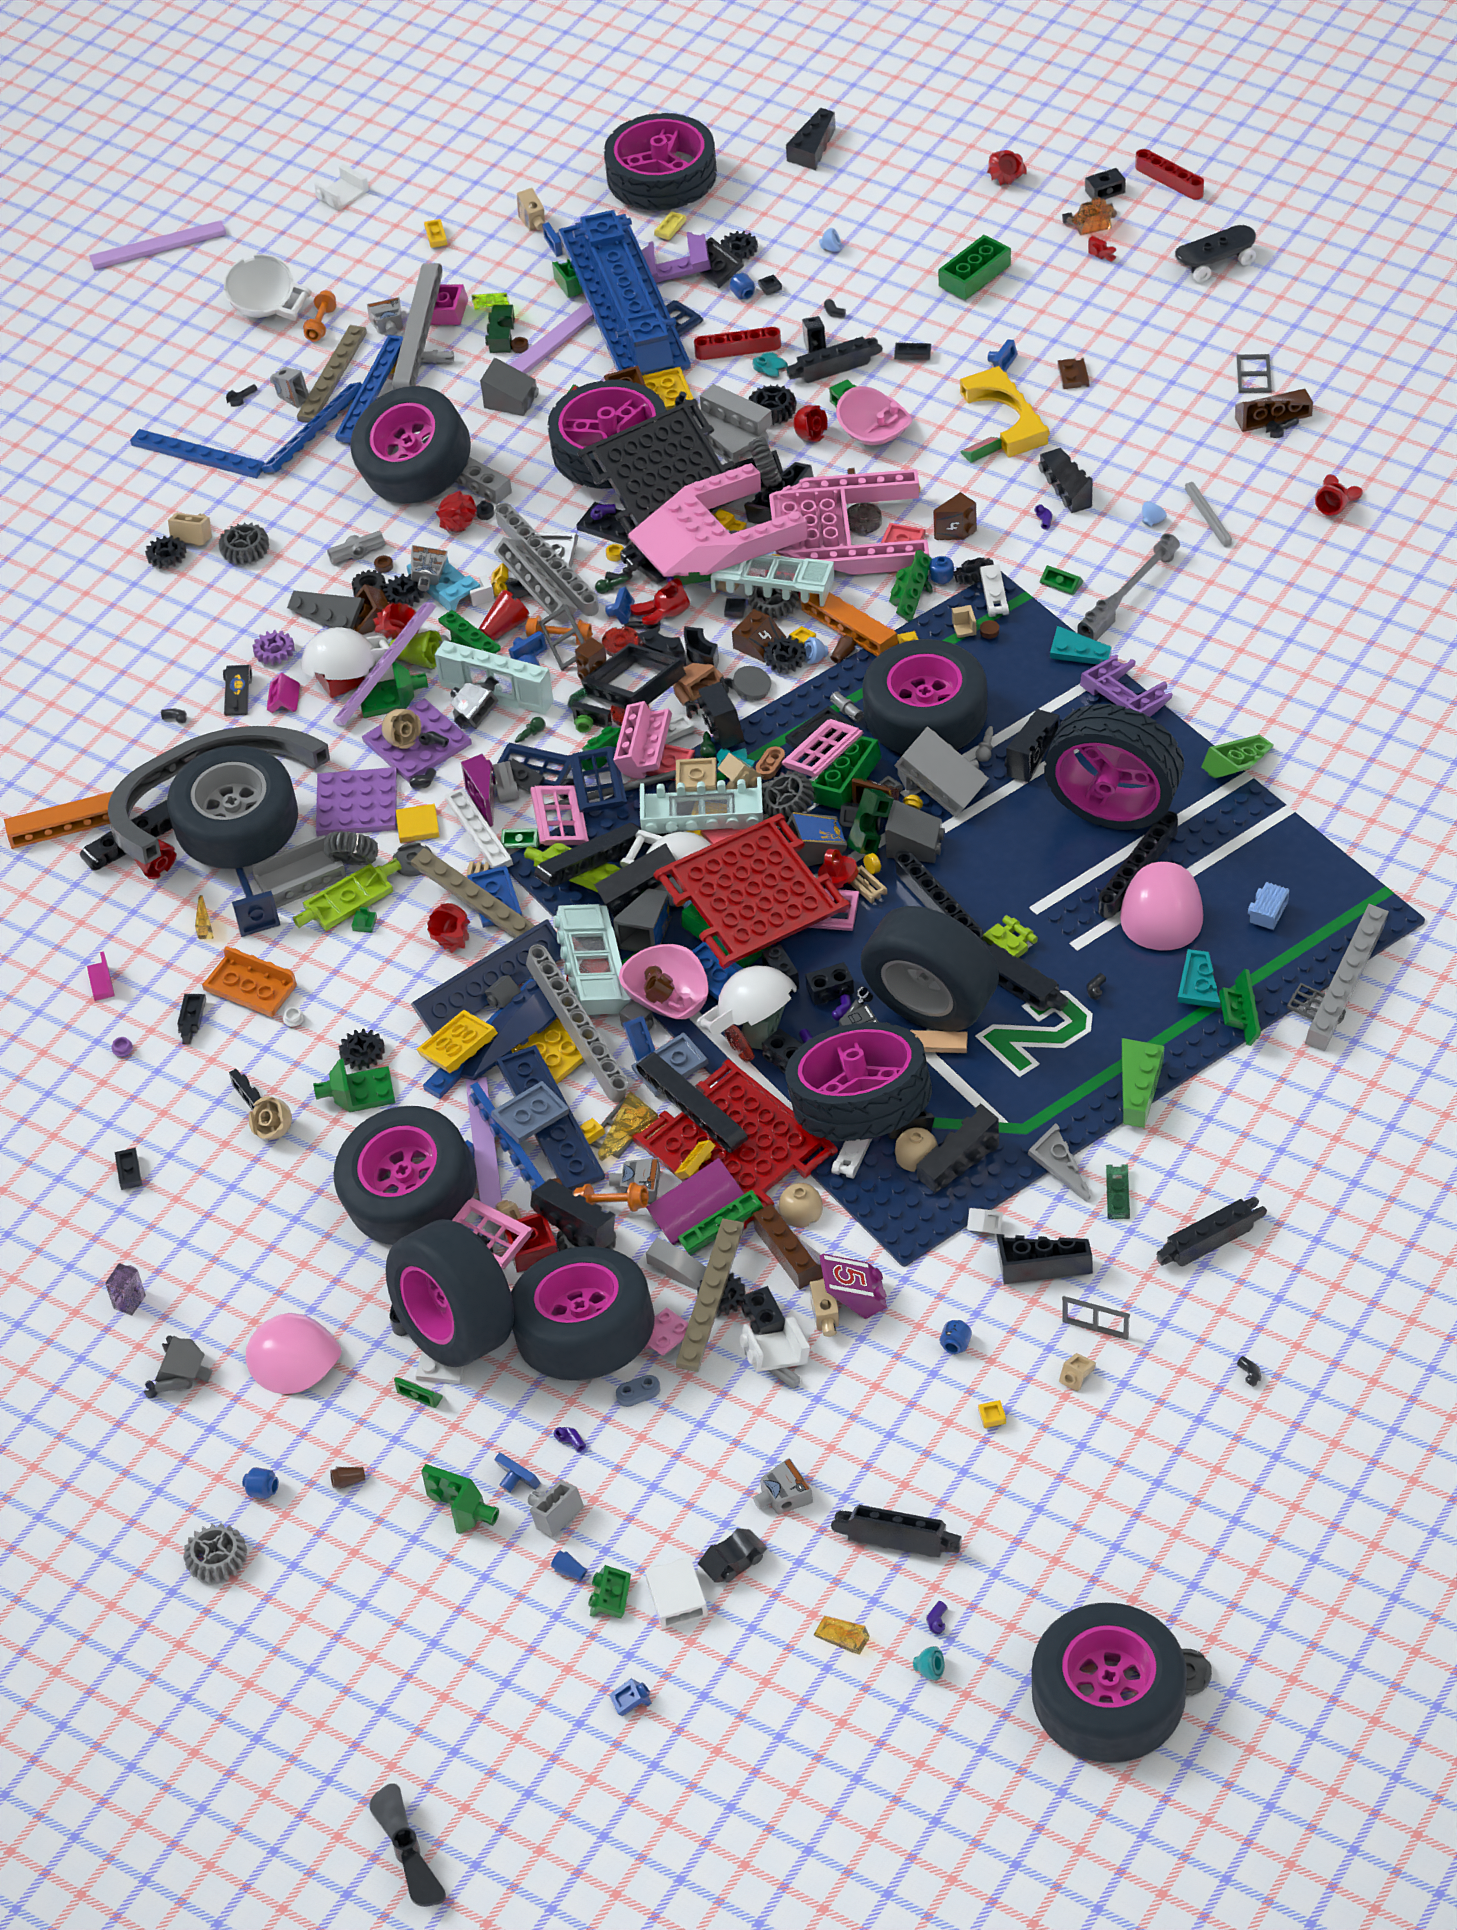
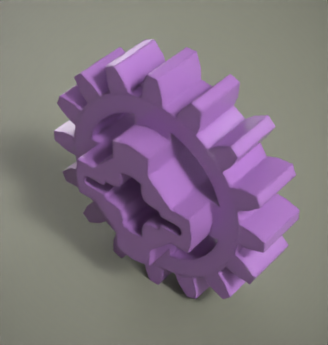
(273, 647)

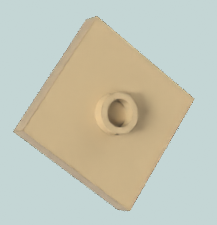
(696, 770)

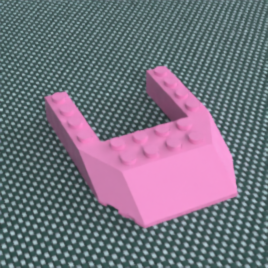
(824, 507)
(690, 539)

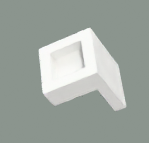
(483, 594)
(985, 1221)

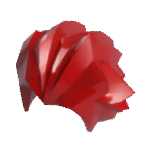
(1006, 166)
(456, 512)
(393, 620)
(449, 926)

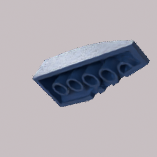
(522, 1017)

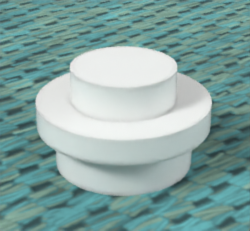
(293, 1016)

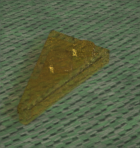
(631, 1119)

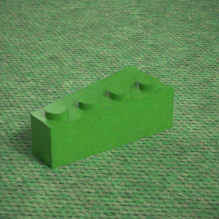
(1140, 1075)

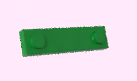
(707, 1230)

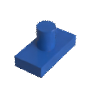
(553, 239)
(1005, 355)
(621, 607)
(532, 646)
(638, 1037)
(515, 1473)

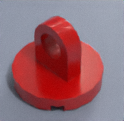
(839, 868)

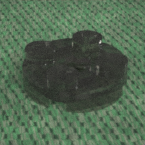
(864, 526)

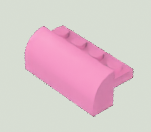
(641, 740)

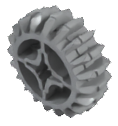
(213, 1546)

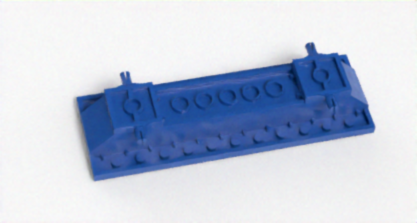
(623, 294)

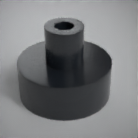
(485, 510)

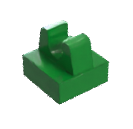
(364, 920)

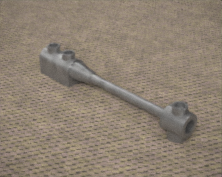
(1103, 614)

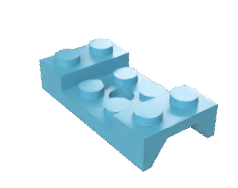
(456, 588)

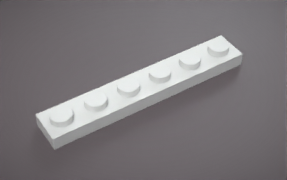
(478, 829)

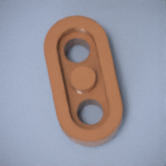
(770, 762)

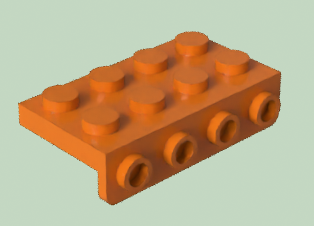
(251, 982)

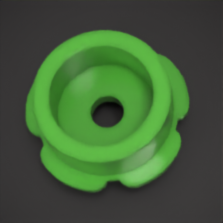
(583, 723)

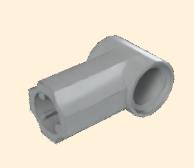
(506, 786)

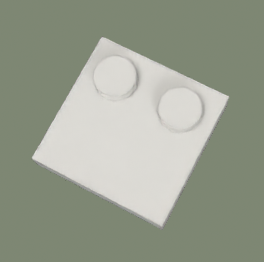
(433, 1371)

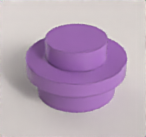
(121, 1046)

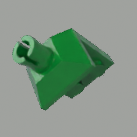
(393, 693)
(358, 1089)
(461, 1494)

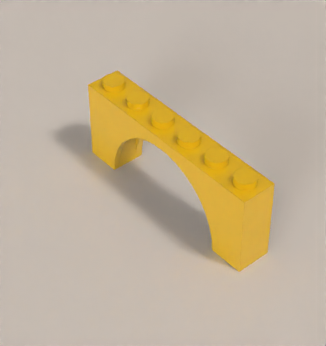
(996, 386)

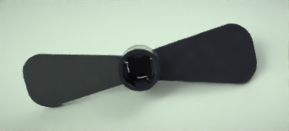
(390, 1813)

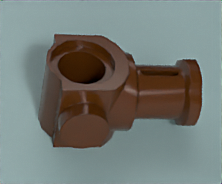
(657, 985)

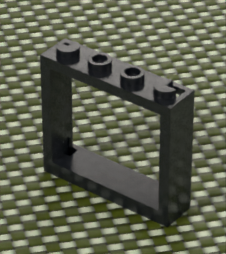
(598, 681)

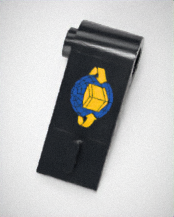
(237, 689)

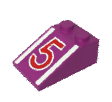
(480, 785)
(854, 1284)

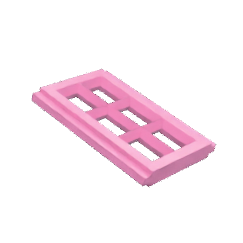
(852, 732)
(541, 819)
(842, 924)
(501, 1219)

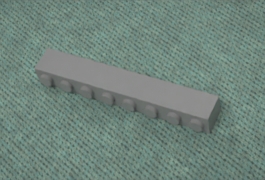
(1346, 977)

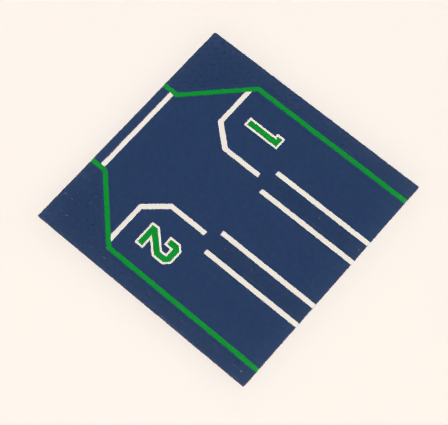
(1045, 866)

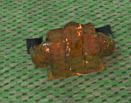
(1091, 216)

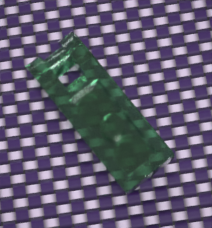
(1117, 1192)

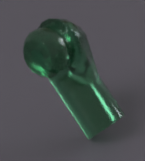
(577, 696)

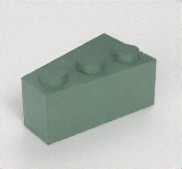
(762, 1030)

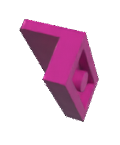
(283, 692)
(100, 979)

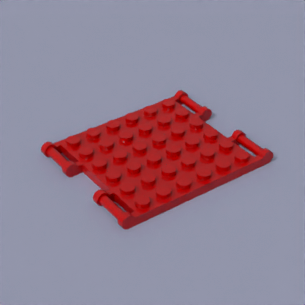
(752, 889)
(774, 1137)

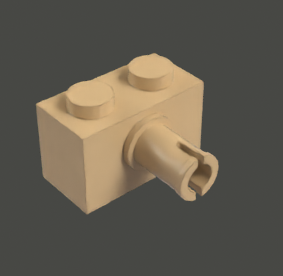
(190, 528)
(738, 769)

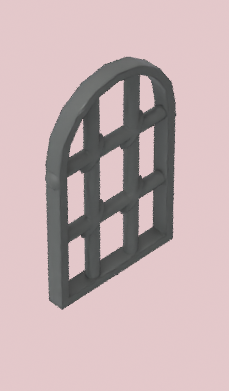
(1307, 1006)

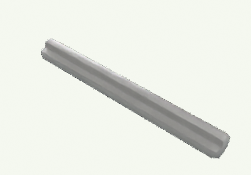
(1208, 514)

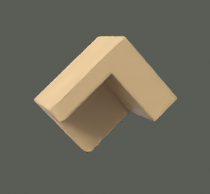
(964, 621)

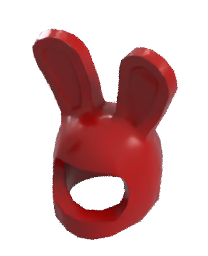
(1333, 496)
(667, 602)

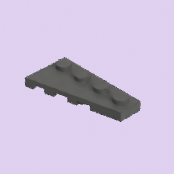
(327, 608)

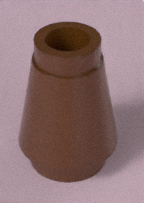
(844, 648)
(346, 1476)

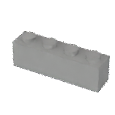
(735, 410)

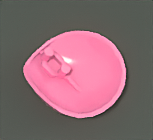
(871, 416)
(1162, 907)
(684, 969)
(291, 1353)

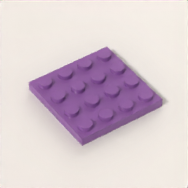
(419, 758)
(356, 801)

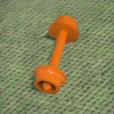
(325, 303)
(533, 626)
(636, 1196)

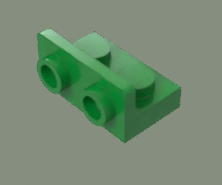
(609, 1592)

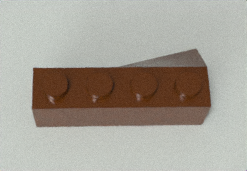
(1280, 408)
(792, 1253)

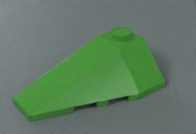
(1235, 755)

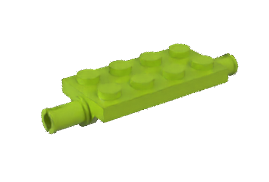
(587, 879)
(348, 895)

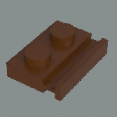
(1073, 373)

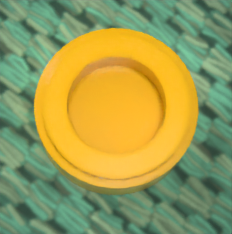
(613, 552)
(872, 863)

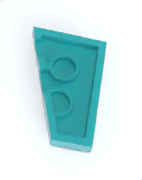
(1078, 648)
(1198, 981)

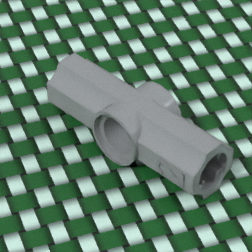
(356, 547)

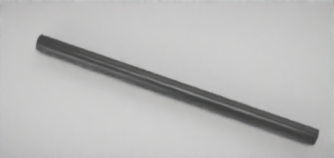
(627, 786)

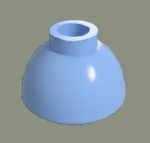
(831, 240)
(1152, 513)
(815, 650)

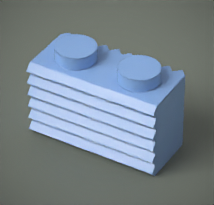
(1269, 905)

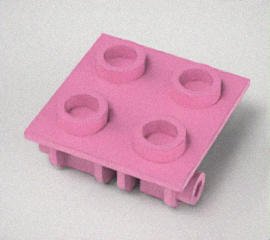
(667, 1332)

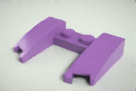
(696, 262)
(1104, 679)

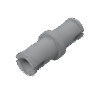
(438, 356)
(847, 706)

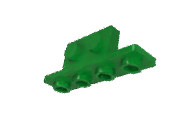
(909, 585)
(466, 634)
(607, 738)
(1240, 1007)

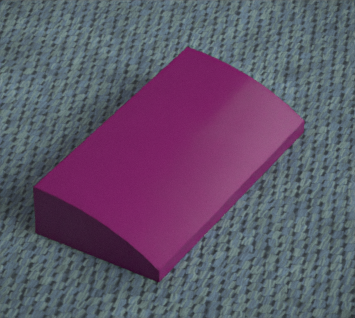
(694, 1200)

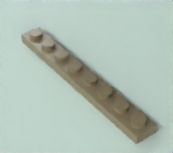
(332, 373)
(471, 893)
(710, 1295)

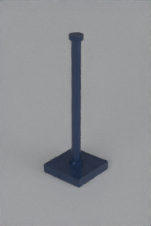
(255, 911)

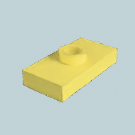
(670, 225)

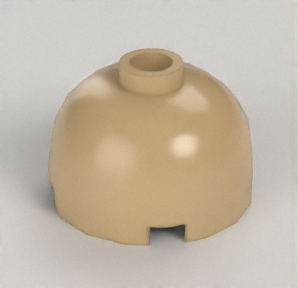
(401, 728)
(270, 1118)
(913, 1147)
(800, 1205)

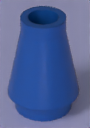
(567, 1565)

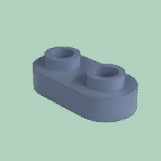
(638, 1390)

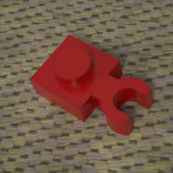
(1100, 249)

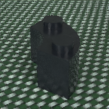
(666, 645)
(698, 648)
(732, 1555)

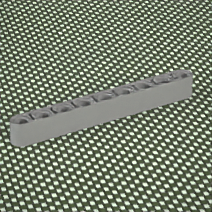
(418, 325)
(561, 573)
(550, 980)

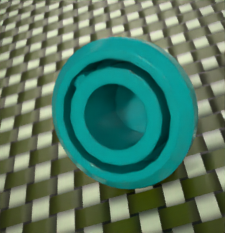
(930, 1663)

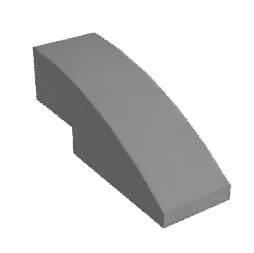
(676, 1263)

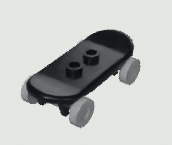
(1216, 247)

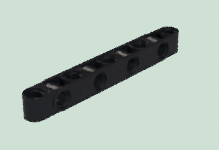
(105, 849)

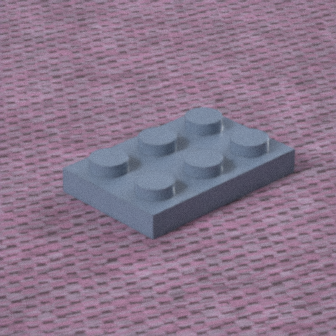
(680, 1055)
(530, 1112)

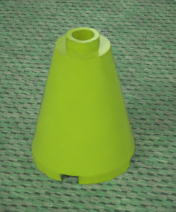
(421, 649)

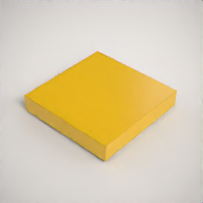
(417, 823)

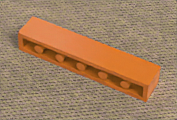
(852, 622)
(58, 820)

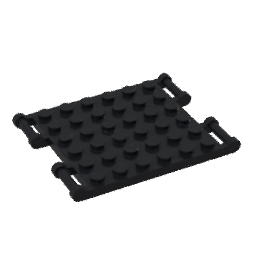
(655, 461)

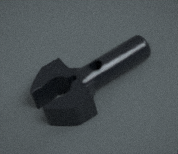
(236, 398)
(1277, 430)
(639, 625)

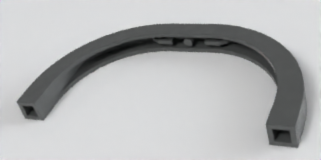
(163, 767)

